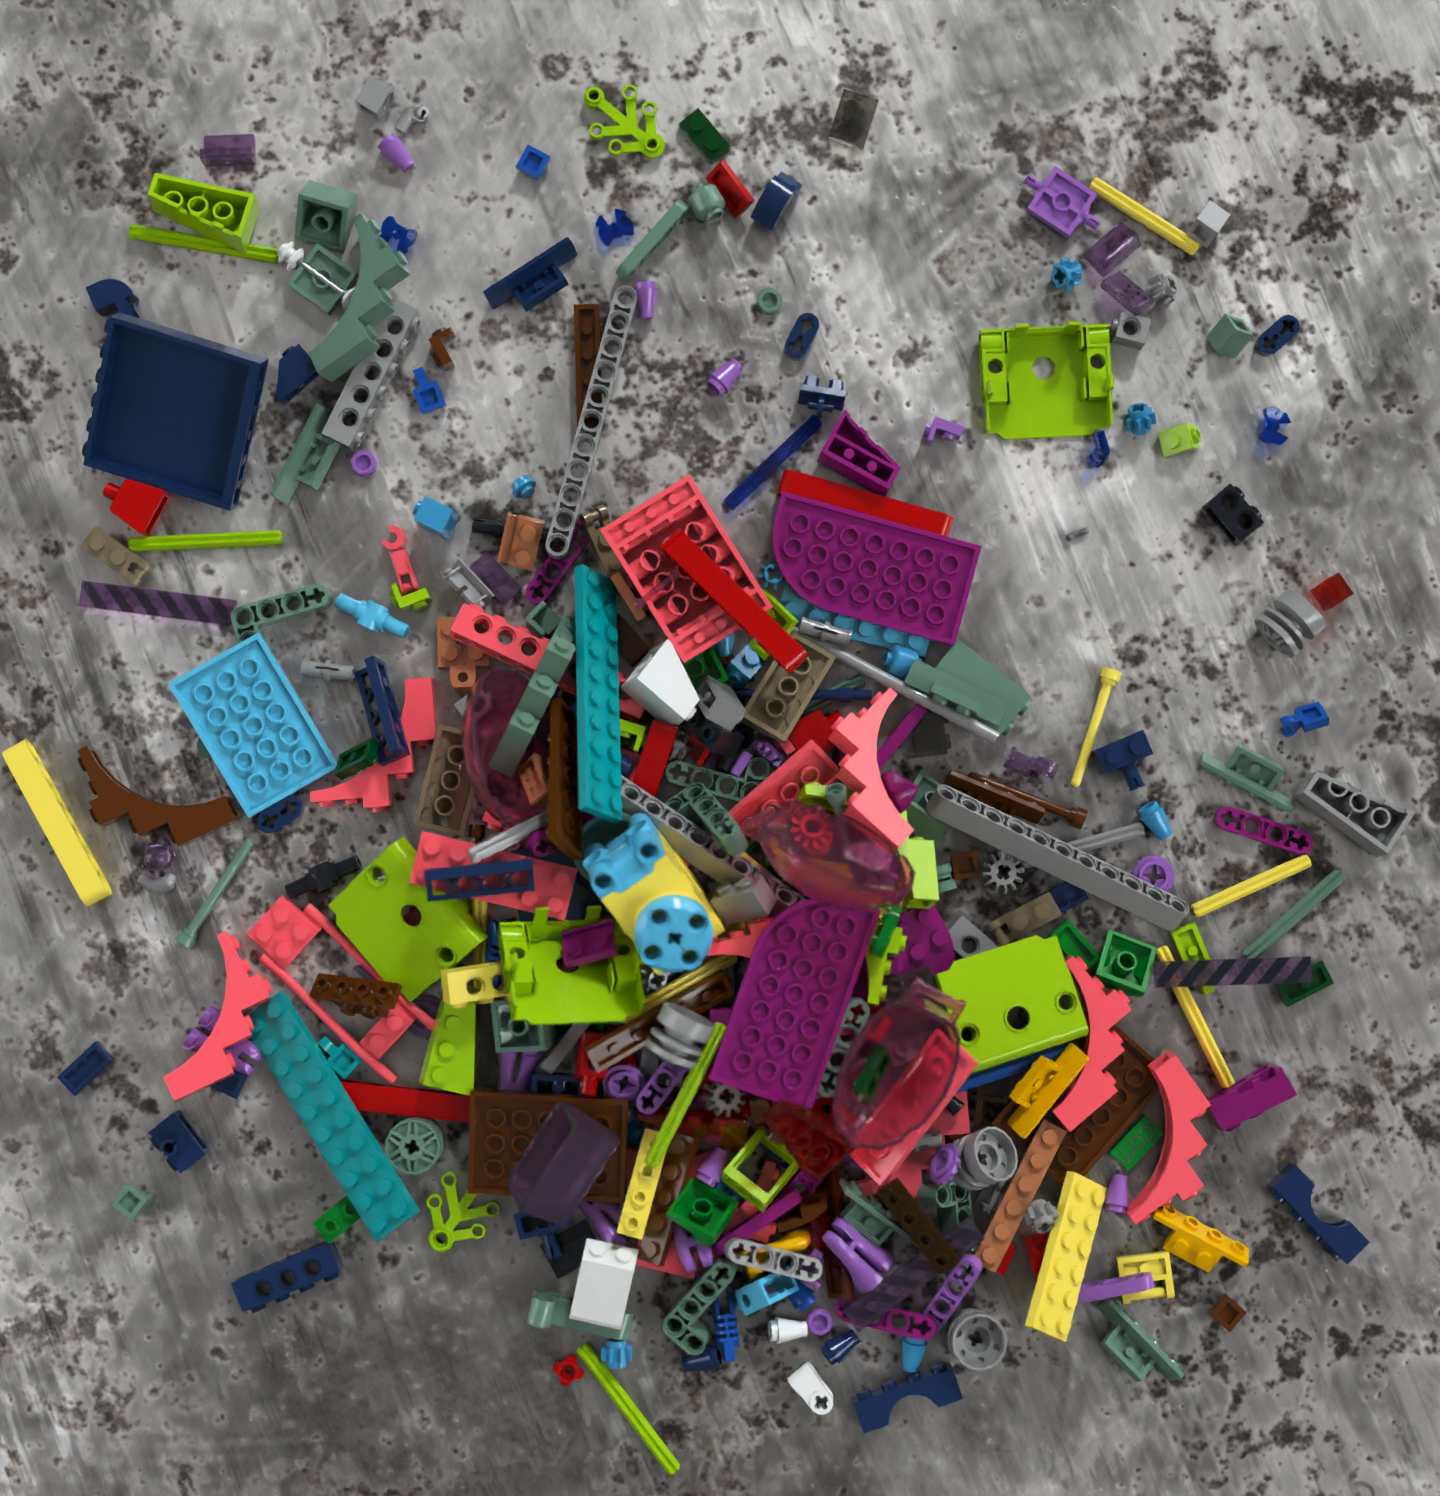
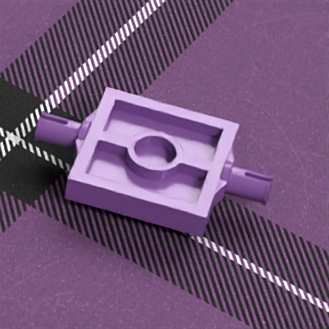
(1061, 202)

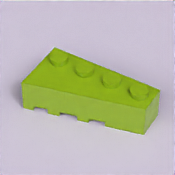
(206, 208)
(451, 1049)

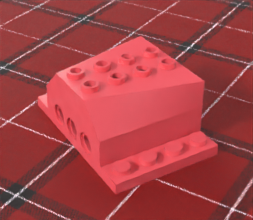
(681, 606)

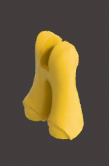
(794, 1241)

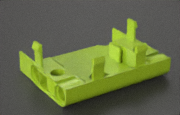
(1067, 403)
(402, 953)
(1017, 974)
(546, 995)

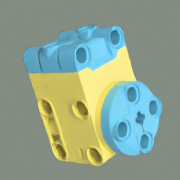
(653, 897)

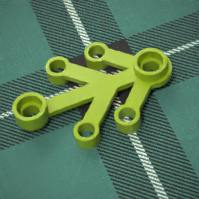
(626, 125)
(458, 1212)

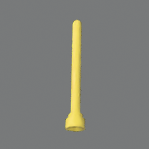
(1109, 678)

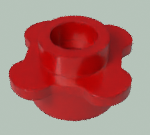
(565, 1377)

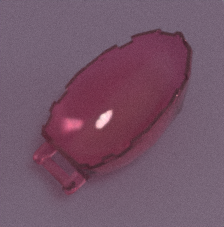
(484, 721)
(831, 856)
(922, 1066)

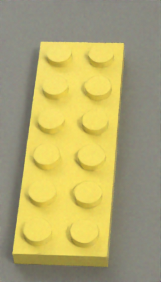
(1066, 1256)

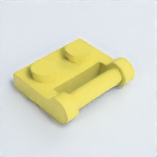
(1155, 1262)

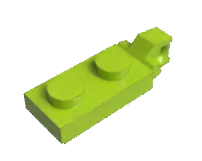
(1191, 947)

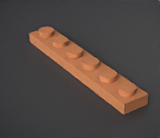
(1019, 1194)

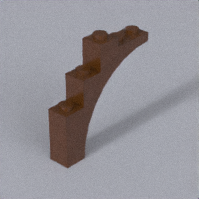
(147, 816)

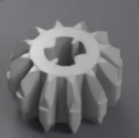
(1010, 873)
(719, 1104)

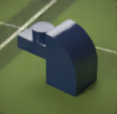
(775, 200)
(111, 296)

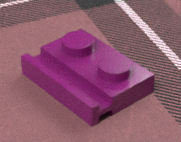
(589, 943)

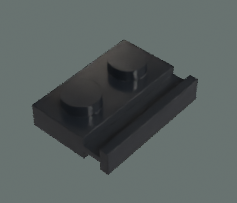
(572, 1246)

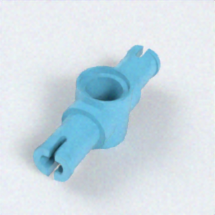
(372, 616)

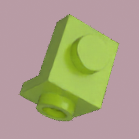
(1179, 439)
(415, 600)

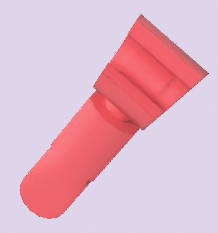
(401, 560)

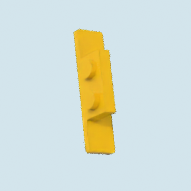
(1043, 1087)
(1198, 1242)

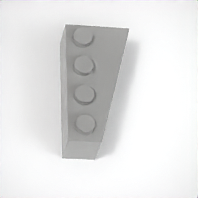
(1356, 813)

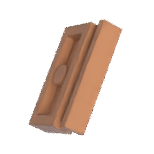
(520, 541)

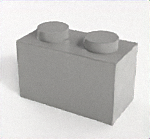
(719, 703)
(743, 900)

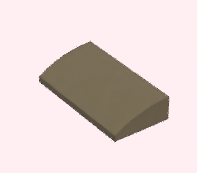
(784, 696)
(446, 787)

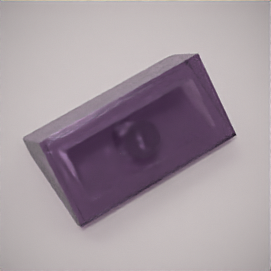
(1112, 249)

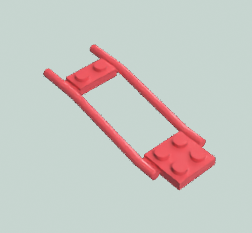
(285, 933)

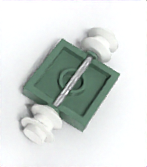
(319, 276)

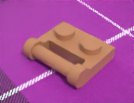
(625, 589)

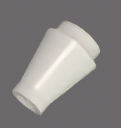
(784, 1330)

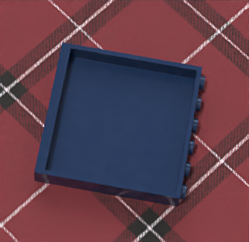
(174, 410)

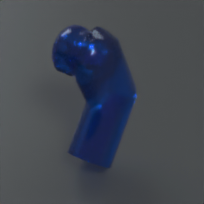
(1100, 451)

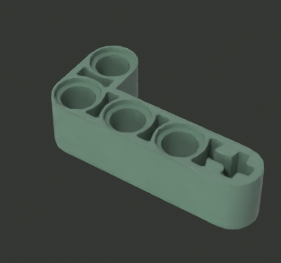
(282, 613)
(716, 778)
(700, 805)
(952, 1207)
(703, 1297)
(555, 1309)

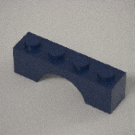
(1295, 1190)
(875, 1405)

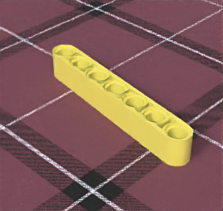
(57, 822)

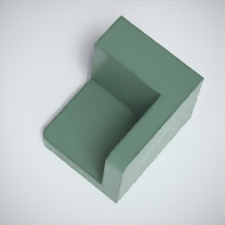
(1229, 336)
(543, 619)
(132, 1201)

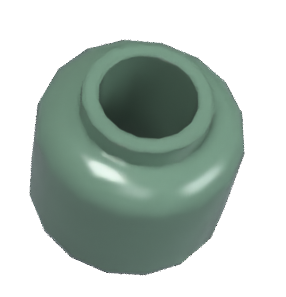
(706, 202)

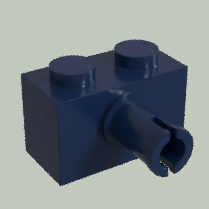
(1123, 756)
(178, 1142)
(532, 1226)

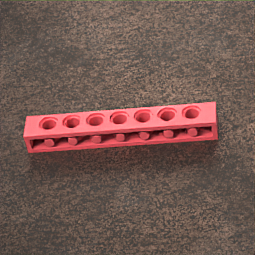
(511, 654)

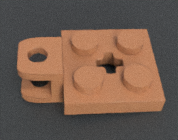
(461, 662)

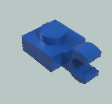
(428, 394)
(1306, 717)

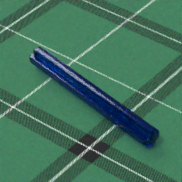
(766, 468)

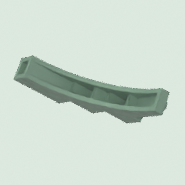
(354, 334)
(536, 698)

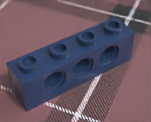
(565, 1084)
(247, 1286)

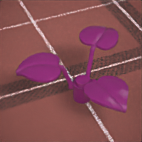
(898, 788)

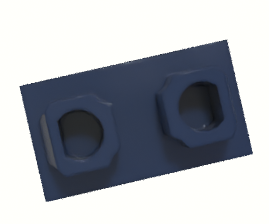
(820, 397)

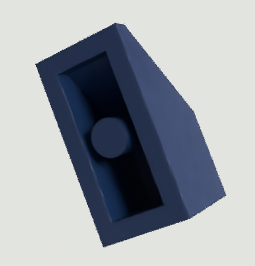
(294, 373)

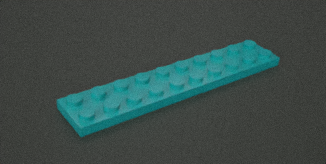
(597, 695)
(331, 1117)

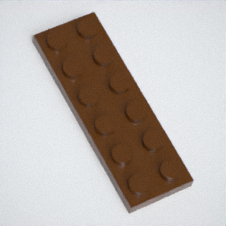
(563, 810)

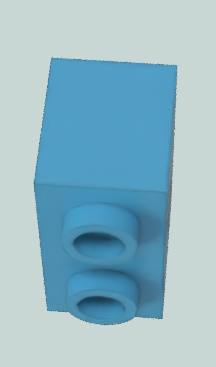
(435, 517)

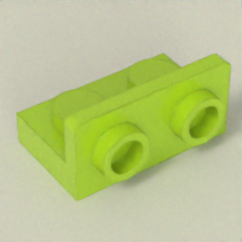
(639, 736)

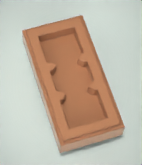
(534, 780)

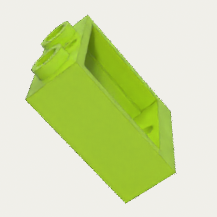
(745, 1186)

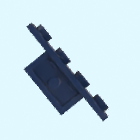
(535, 279)

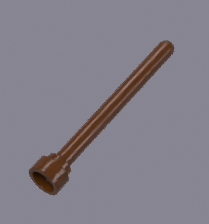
(1073, 815)

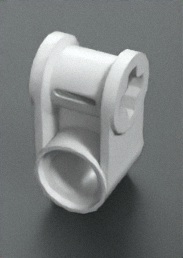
(809, 1385)

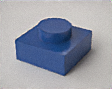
(533, 162)

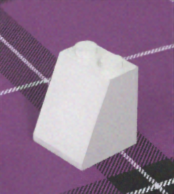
(662, 685)
(603, 1283)

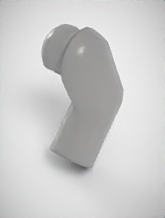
(410, 116)
(158, 885)

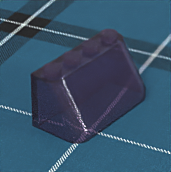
(561, 1164)

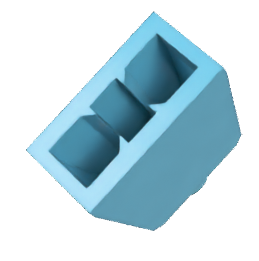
(754, 1296)

